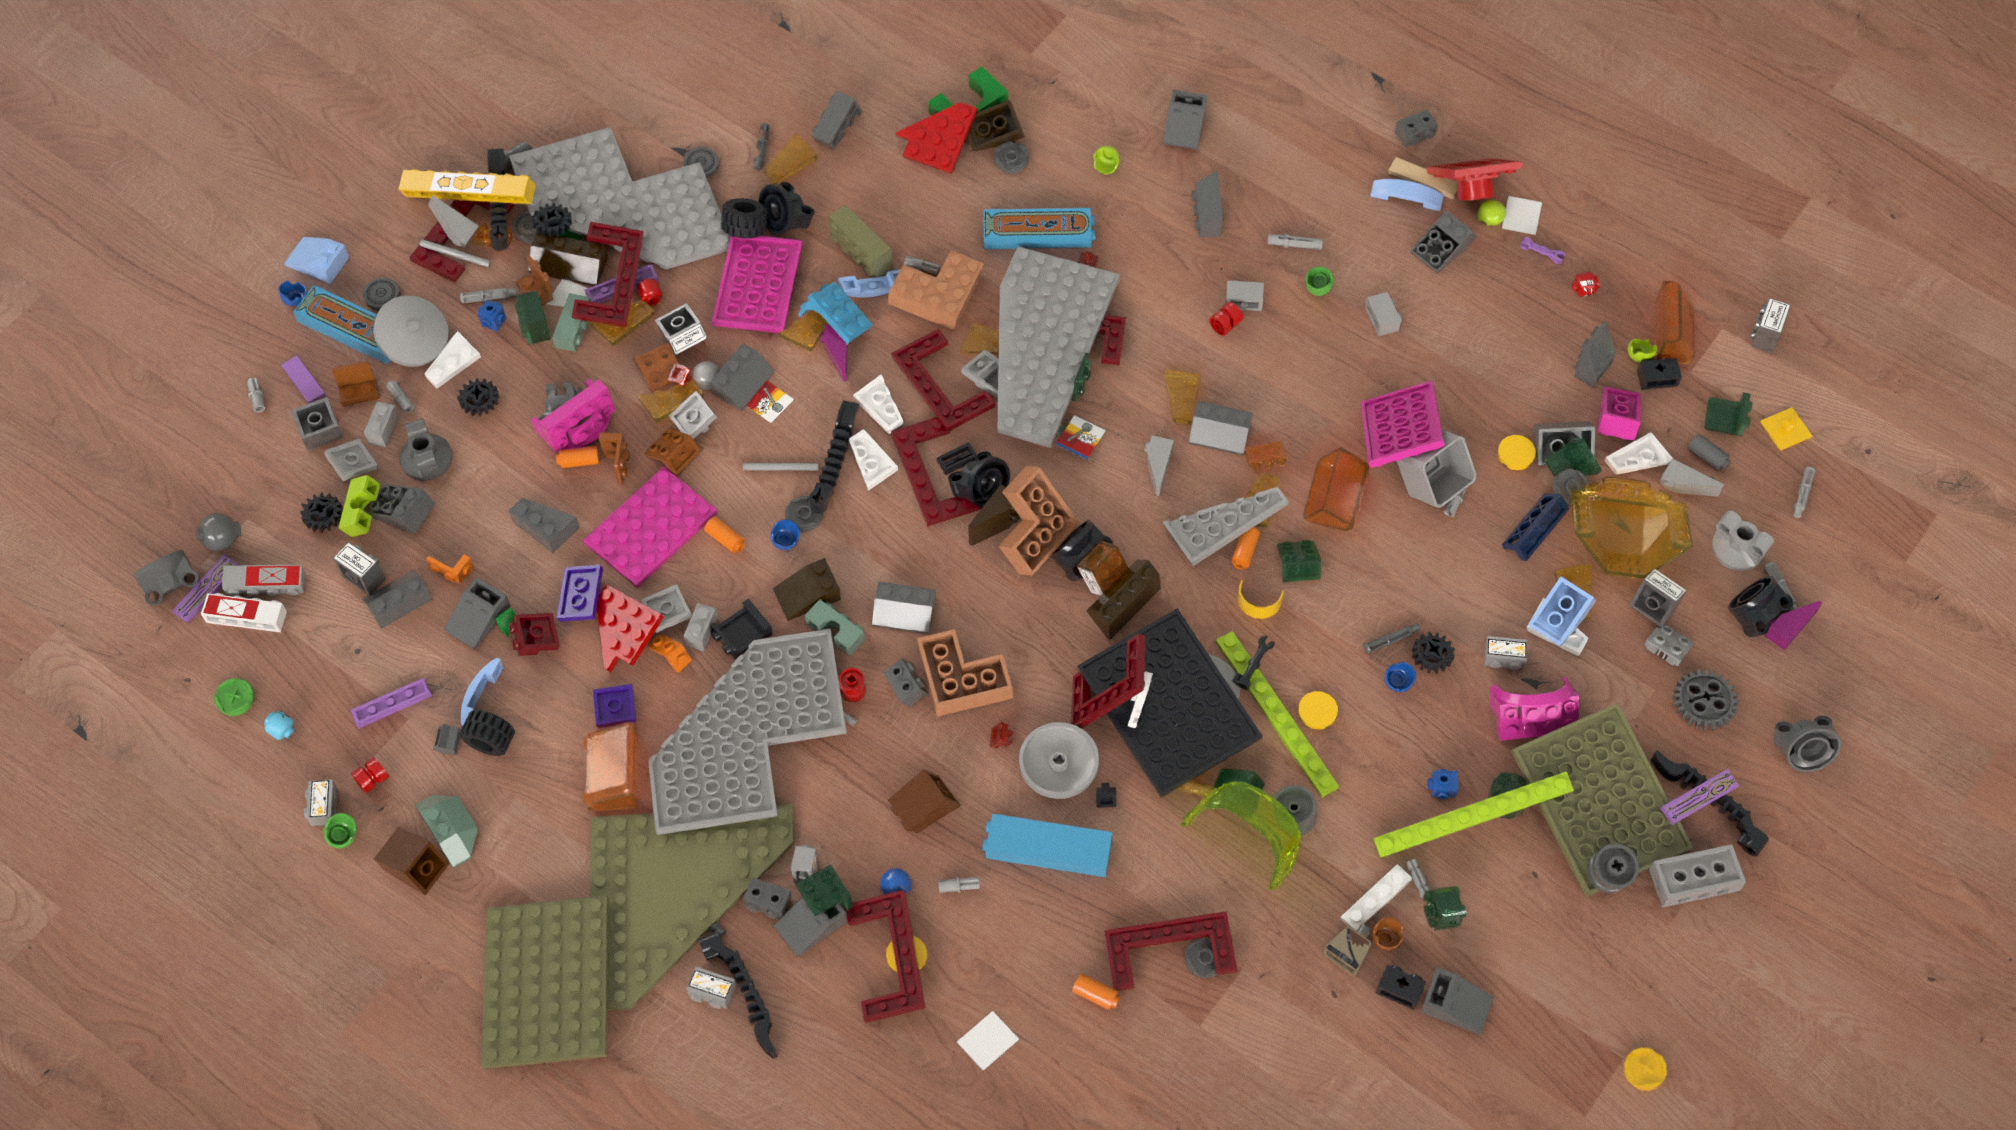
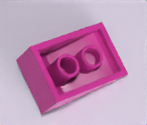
(1619, 413)

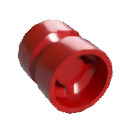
(1226, 319)
(852, 684)
(369, 775)

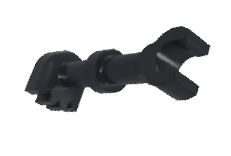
(1243, 681)

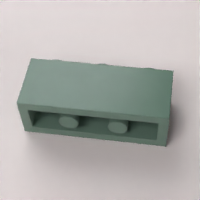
(568, 330)

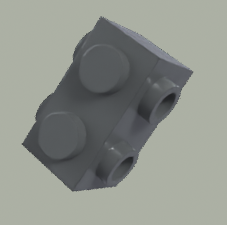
(1416, 128)
(905, 682)
(767, 899)

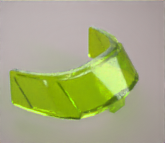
(1263, 814)

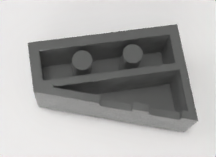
(835, 120)
(544, 523)

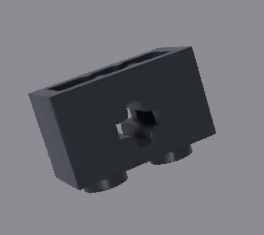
(1659, 373)
(1390, 989)

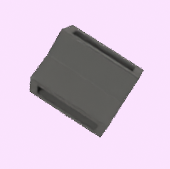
(447, 739)

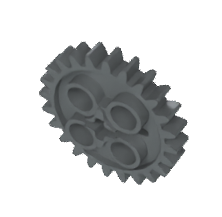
(1705, 699)

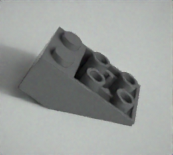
(1185, 119)
(1443, 242)
(1596, 356)
(401, 507)
(476, 613)
(804, 930)
(1457, 1001)

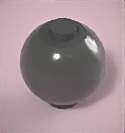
(217, 531)

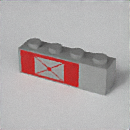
(263, 579)

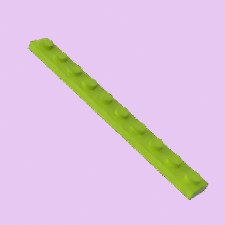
(1279, 717)
(1473, 814)

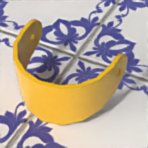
(1258, 612)

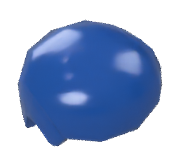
(291, 293)
(785, 534)
(1400, 677)
(895, 880)

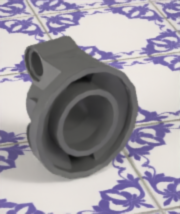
(425, 463)
(165, 575)
(1808, 743)

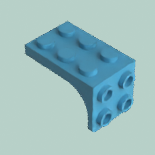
(837, 311)

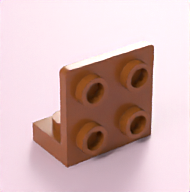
(536, 281)
(656, 366)
(355, 383)
(616, 449)
(674, 450)

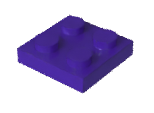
(614, 705)

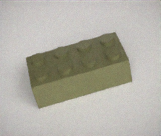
(860, 242)

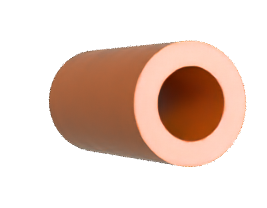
(578, 457)
(725, 535)
(1245, 549)
(1096, 992)

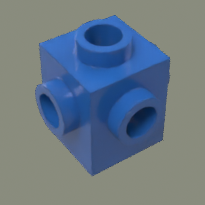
(492, 315)
(1443, 784)

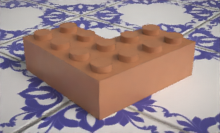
(939, 298)
(1043, 524)
(958, 684)

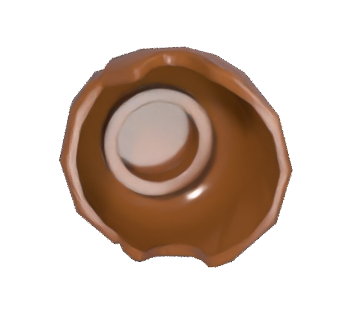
(1387, 933)

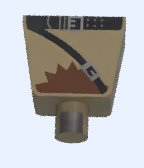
(1349, 949)

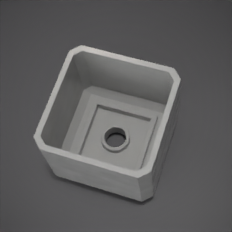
(1439, 473)

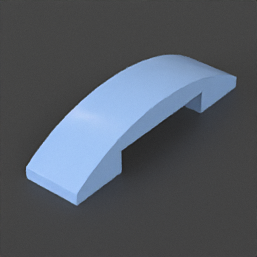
(1407, 190)
(868, 287)
(488, 673)

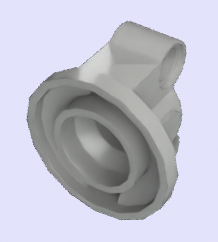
(1735, 552)

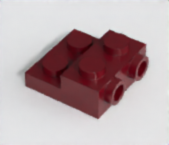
(533, 633)

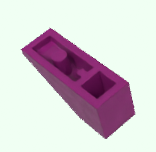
(836, 350)
(1790, 624)

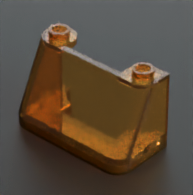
(611, 768)

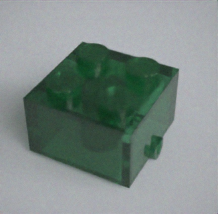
(532, 317)

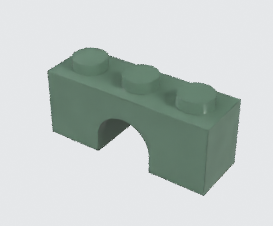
(824, 616)

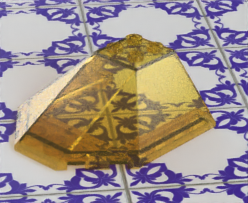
(1630, 526)

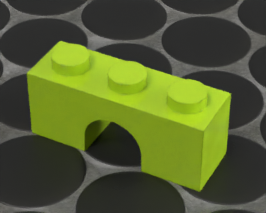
(360, 493)

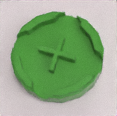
(234, 697)

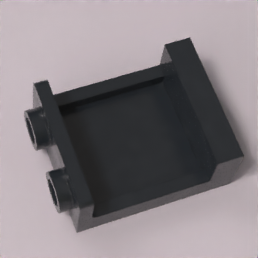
(741, 629)

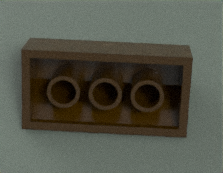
(569, 258)
(1125, 597)

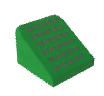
(504, 619)

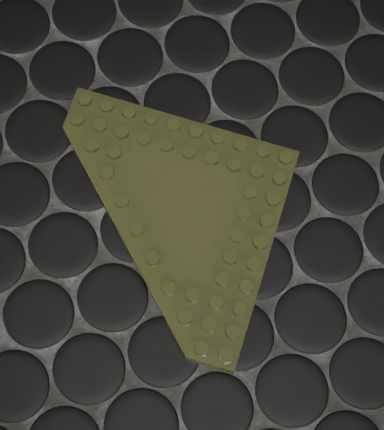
(672, 888)

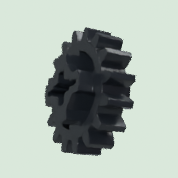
(552, 220)
(478, 397)
(321, 512)
(1433, 652)

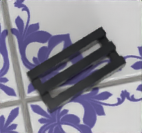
(958, 461)

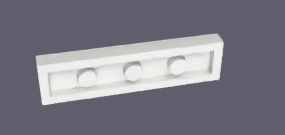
(1376, 898)

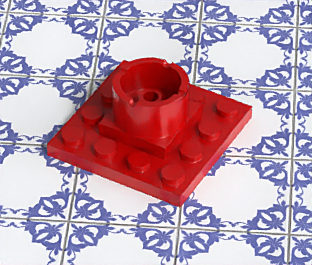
(1475, 176)

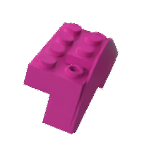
(558, 423)
(1538, 712)

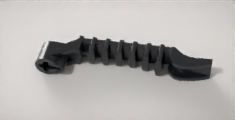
(498, 209)
(836, 454)
(1751, 839)
(713, 947)

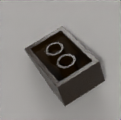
(995, 127)
(993, 518)
(806, 588)

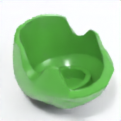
(1319, 281)
(340, 830)

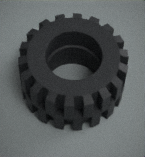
(743, 218)
(487, 733)

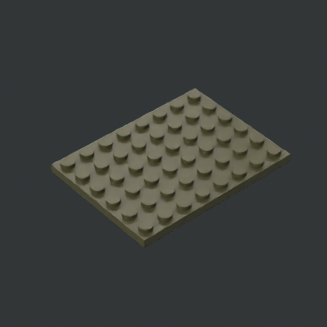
(1612, 797)
(546, 982)

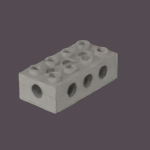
(1706, 884)

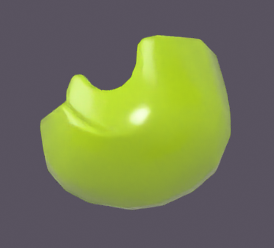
(1106, 159)
(1491, 212)
(1641, 350)

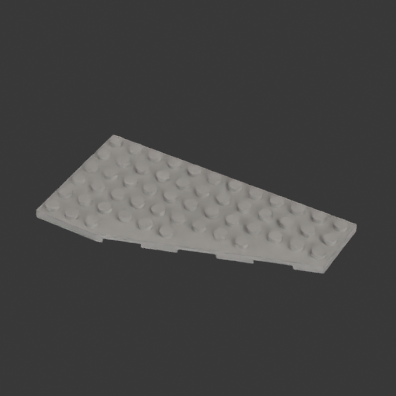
(1045, 327)

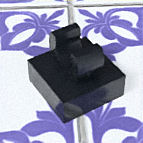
(1105, 796)

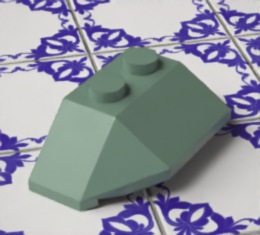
(450, 826)

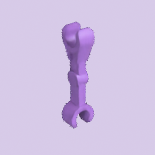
(1527, 243)

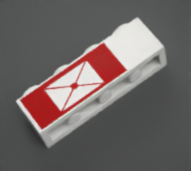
(244, 612)

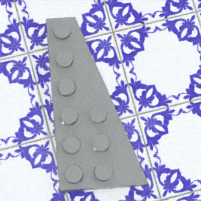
(1219, 525)

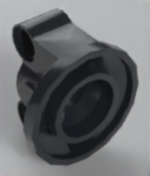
(784, 208)
(980, 478)
(1077, 547)
(1759, 605)

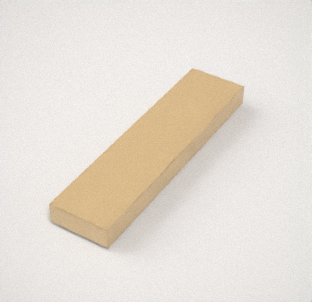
(1417, 174)

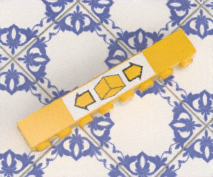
(467, 186)

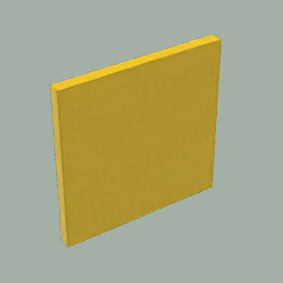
(1786, 428)

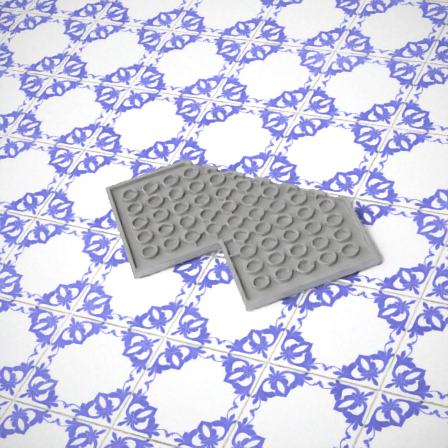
(594, 184)
(719, 756)

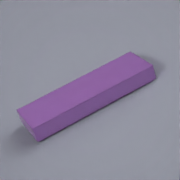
(303, 380)

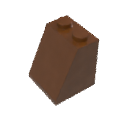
(923, 801)
(412, 860)

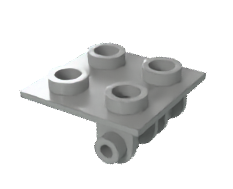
(1670, 643)

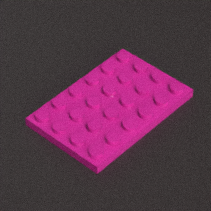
(757, 283)
(1402, 424)
(650, 527)

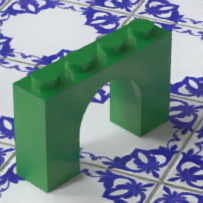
(983, 84)

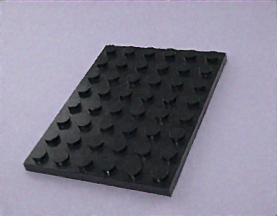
(1189, 709)

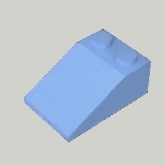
(318, 258)
(1562, 611)

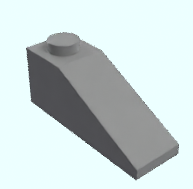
(454, 224)
(1158, 458)
(1686, 480)

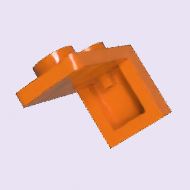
(458, 573)
(672, 651)

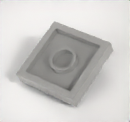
(693, 415)
(350, 459)
(669, 604)

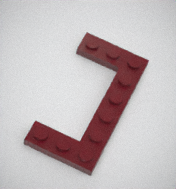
(631, 244)
(432, 259)
(1113, 328)
(949, 415)
(905, 442)
(1088, 710)
(1208, 925)
(911, 995)

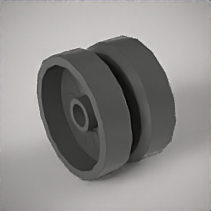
(1300, 805)
(1612, 868)

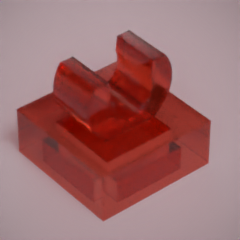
(1088, 259)
(680, 374)
(999, 735)

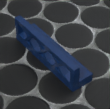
(1538, 527)

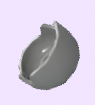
(704, 373)

